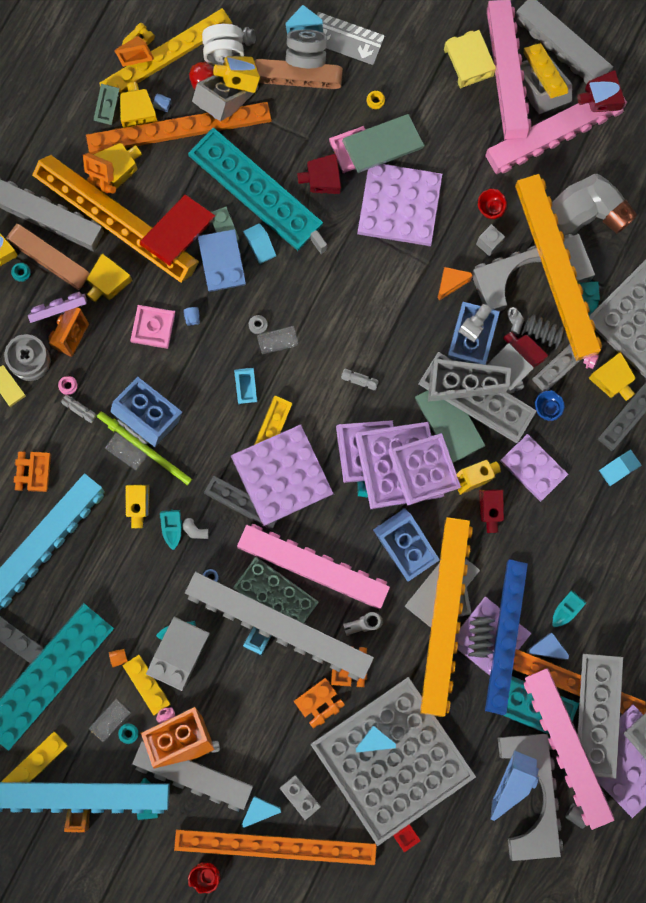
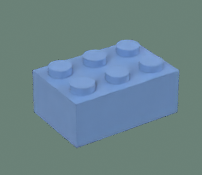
(464, 349)
(146, 411)

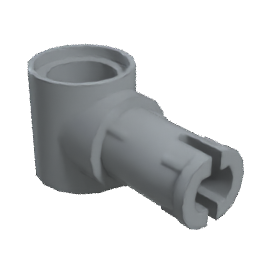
(474, 326)
(363, 624)

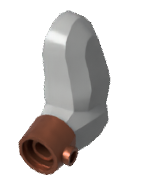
(592, 199)

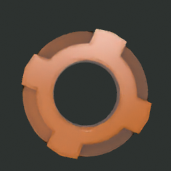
(117, 657)

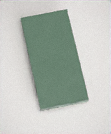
(383, 143)
(454, 425)
(275, 591)

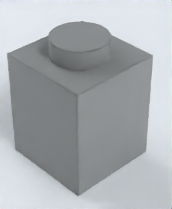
(490, 240)

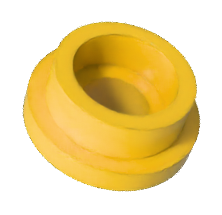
(375, 95)

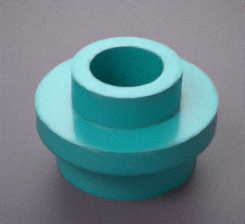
(20, 266)
(123, 729)

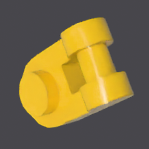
(140, 30)

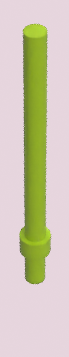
(114, 426)

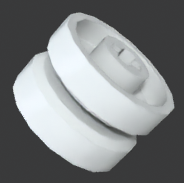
(222, 41)

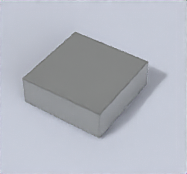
(318, 241)

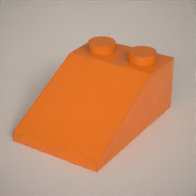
(69, 331)
(178, 739)

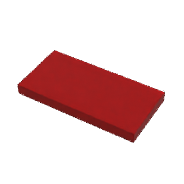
(177, 230)

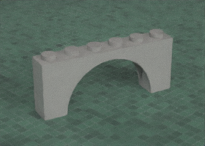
(491, 278)
(542, 837)

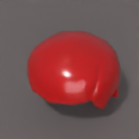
(200, 72)
(492, 203)
(204, 878)

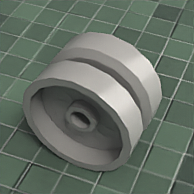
(306, 48)
(23, 347)

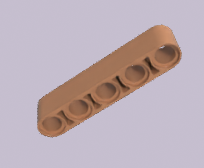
(282, 73)
(47, 256)

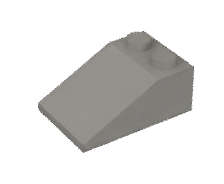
(537, 94)
(219, 99)
(178, 653)

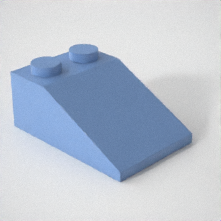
(221, 260)
(406, 544)
(515, 784)

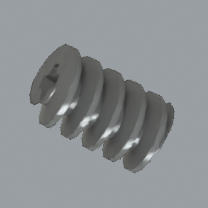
(543, 330)
(481, 637)

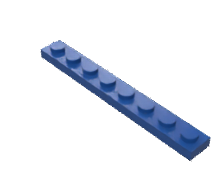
(506, 637)

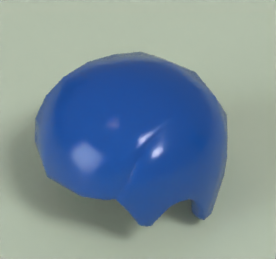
(549, 405)

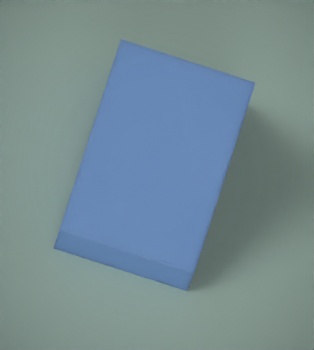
(549, 648)

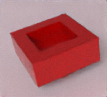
(406, 838)

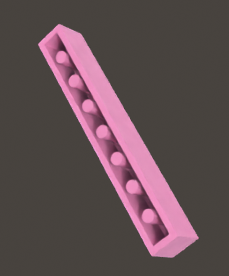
(508, 72)
(545, 135)
(313, 567)
(569, 748)

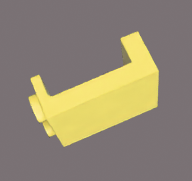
(470, 58)

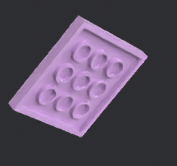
(400, 204)
(377, 467)
(282, 475)
(630, 782)

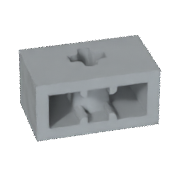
(300, 797)

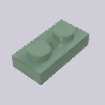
(106, 104)
(223, 221)

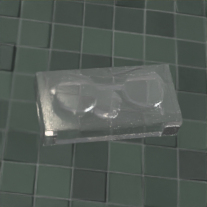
(277, 340)
(126, 451)
(109, 720)

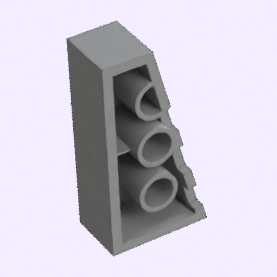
(464, 379)

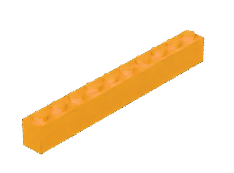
(107, 213)
(558, 267)
(445, 616)

